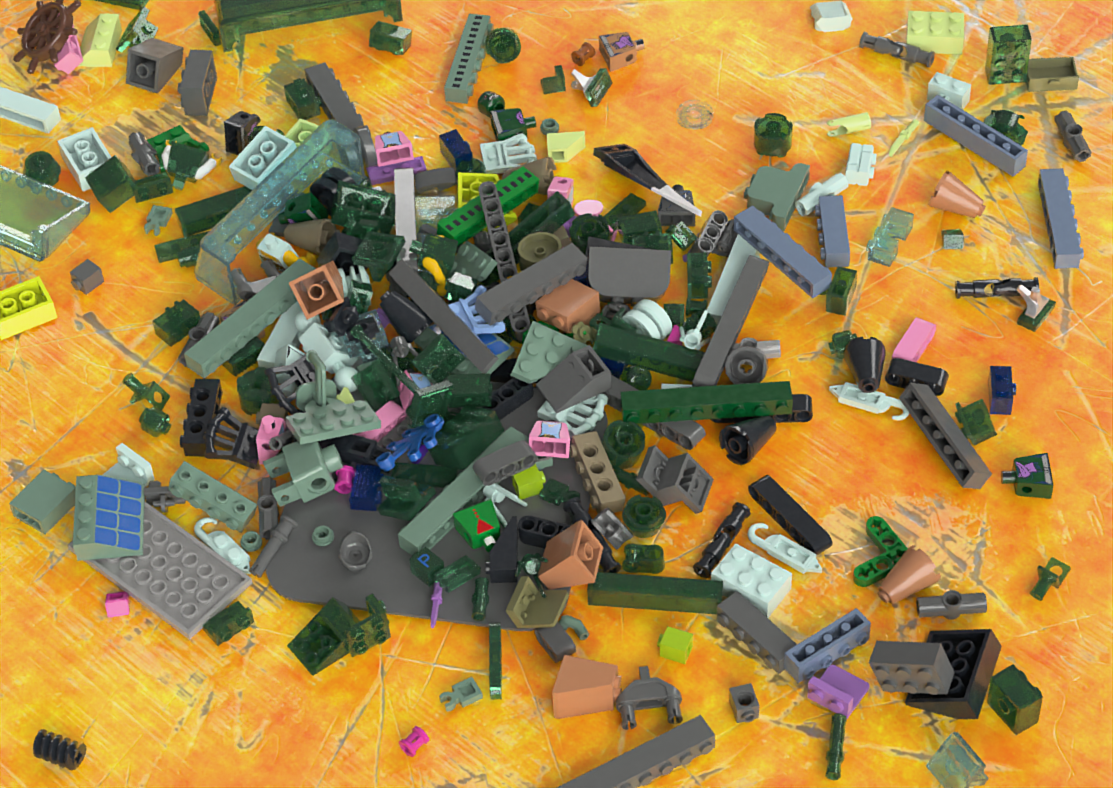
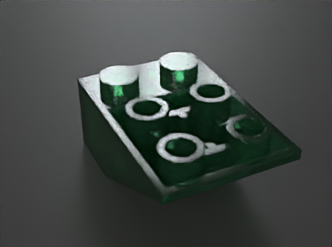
(324, 637)

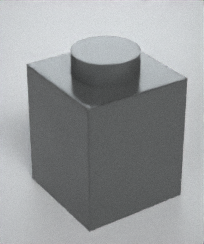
(86, 277)

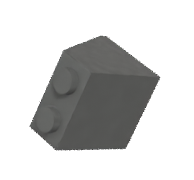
(153, 64)

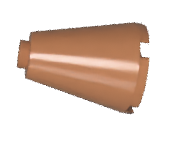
(956, 197)
(908, 576)

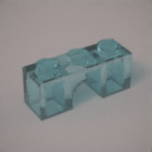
(884, 247)

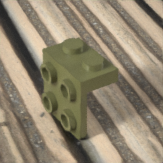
(531, 610)

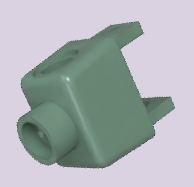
(309, 469)

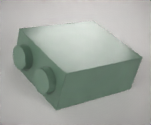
(44, 501)

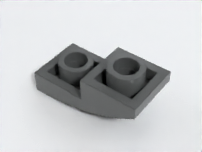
(440, 178)

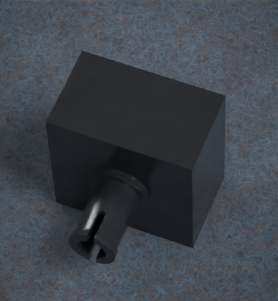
(341, 251)

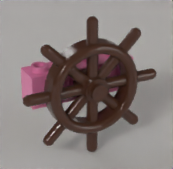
(54, 39)

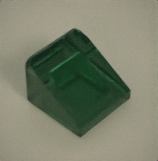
(952, 238)

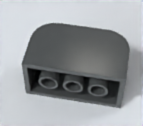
(628, 274)

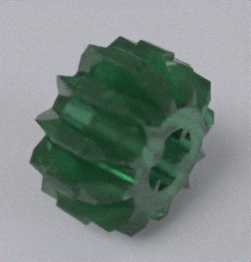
(707, 328)

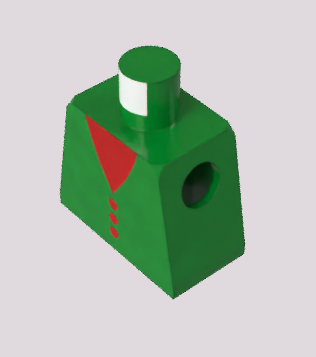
(478, 525)

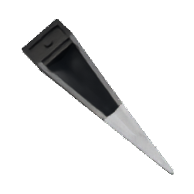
(631, 164)

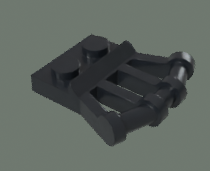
(300, 372)
(244, 447)

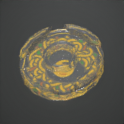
(694, 114)

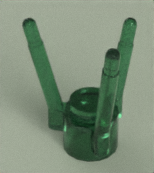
(531, 566)

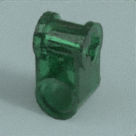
(644, 558)

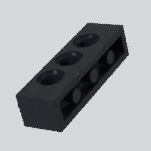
(204, 405)

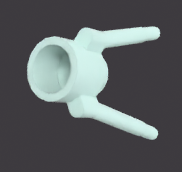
(693, 337)
(497, 494)

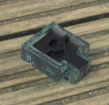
(373, 329)

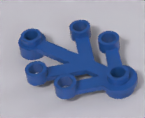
(412, 439)

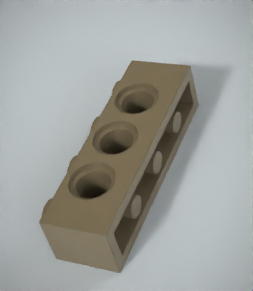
(596, 472)

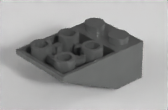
(575, 380)

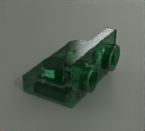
(228, 623)

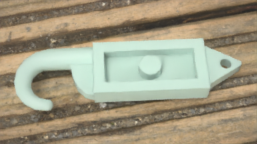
(223, 545)

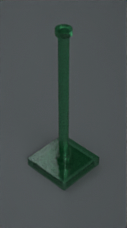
(427, 400)

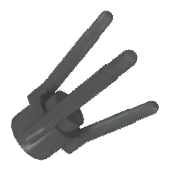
(400, 349)

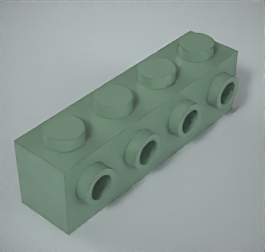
(212, 497)

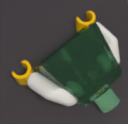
(187, 163)

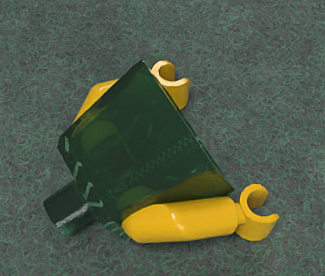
(437, 257)

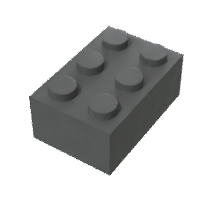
(198, 82)
(911, 667)

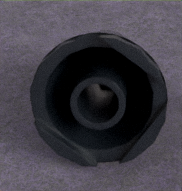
(404, 315)
(865, 362)
(746, 438)

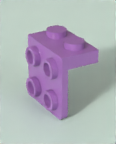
(837, 690)

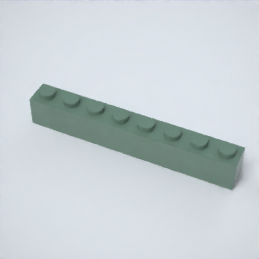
(245, 322)
(465, 491)

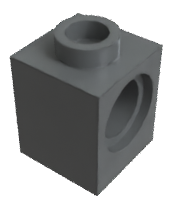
(744, 695)

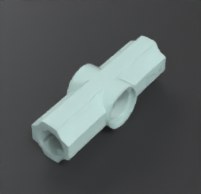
(829, 188)

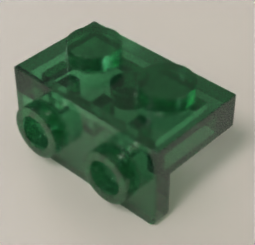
(152, 187)
(976, 421)

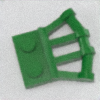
(175, 134)

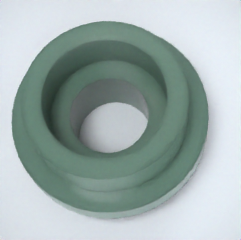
(549, 126)
(326, 533)
(247, 538)

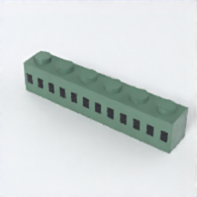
(468, 59)

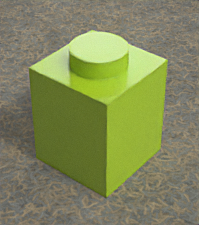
(528, 482)
(675, 645)

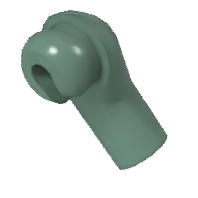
(576, 624)

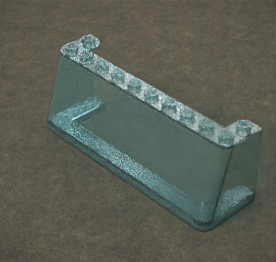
(325, 148)

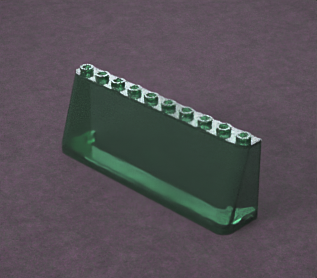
(254, 16)

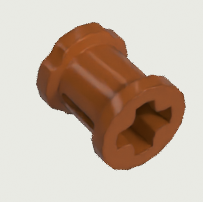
(583, 54)

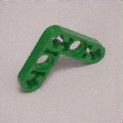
(889, 552)

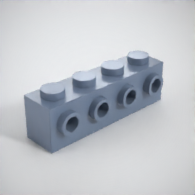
(833, 231)
(827, 645)

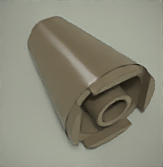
(542, 169)
(311, 234)

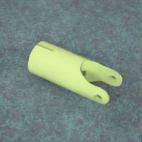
(850, 124)

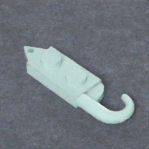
(874, 402)
(785, 550)

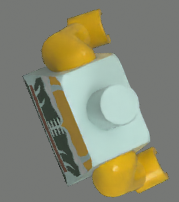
(281, 252)

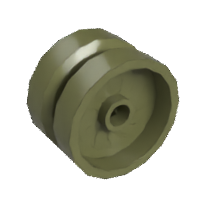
(537, 247)

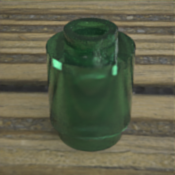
(188, 256)

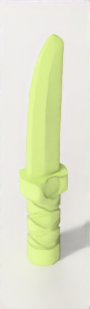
(904, 135)

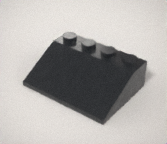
(973, 659)

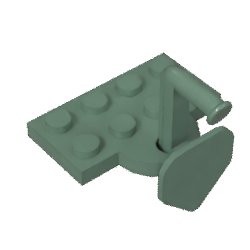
(324, 414)

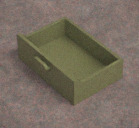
(1052, 74)

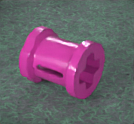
(344, 479)
(410, 748)

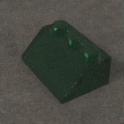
(361, 202)

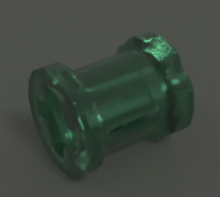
(694, 306)

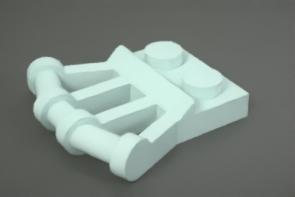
(498, 154)
(547, 413)

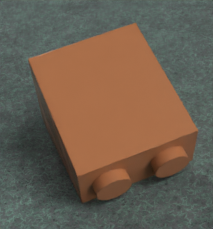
(318, 290)
(569, 305)
(571, 558)
(585, 687)

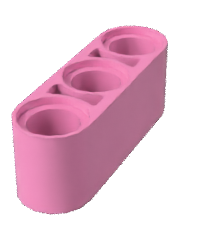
(915, 340)
(390, 415)

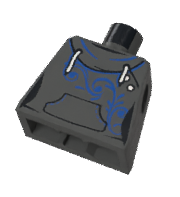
(671, 213)

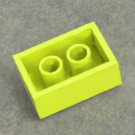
(25, 307)

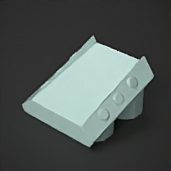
(831, 16)

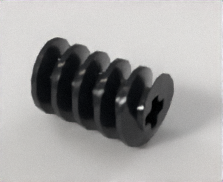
(58, 750)

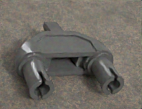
(248, 289)
(648, 694)

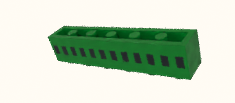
(470, 218)

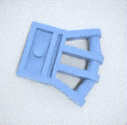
(466, 311)

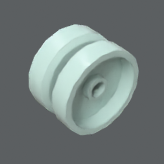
(649, 319)

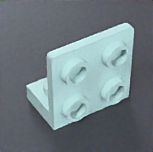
(131, 467)

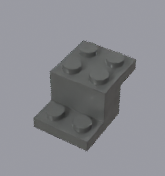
(675, 479)

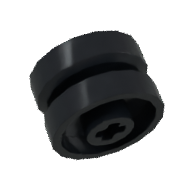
(325, 187)

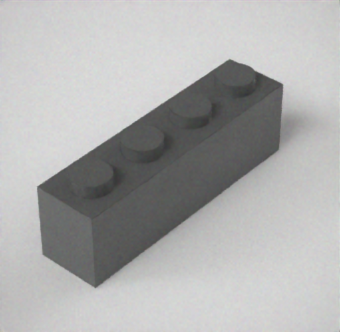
(754, 630)

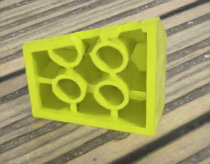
(468, 189)

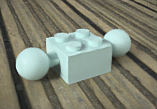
(329, 349)

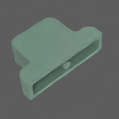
(777, 191)

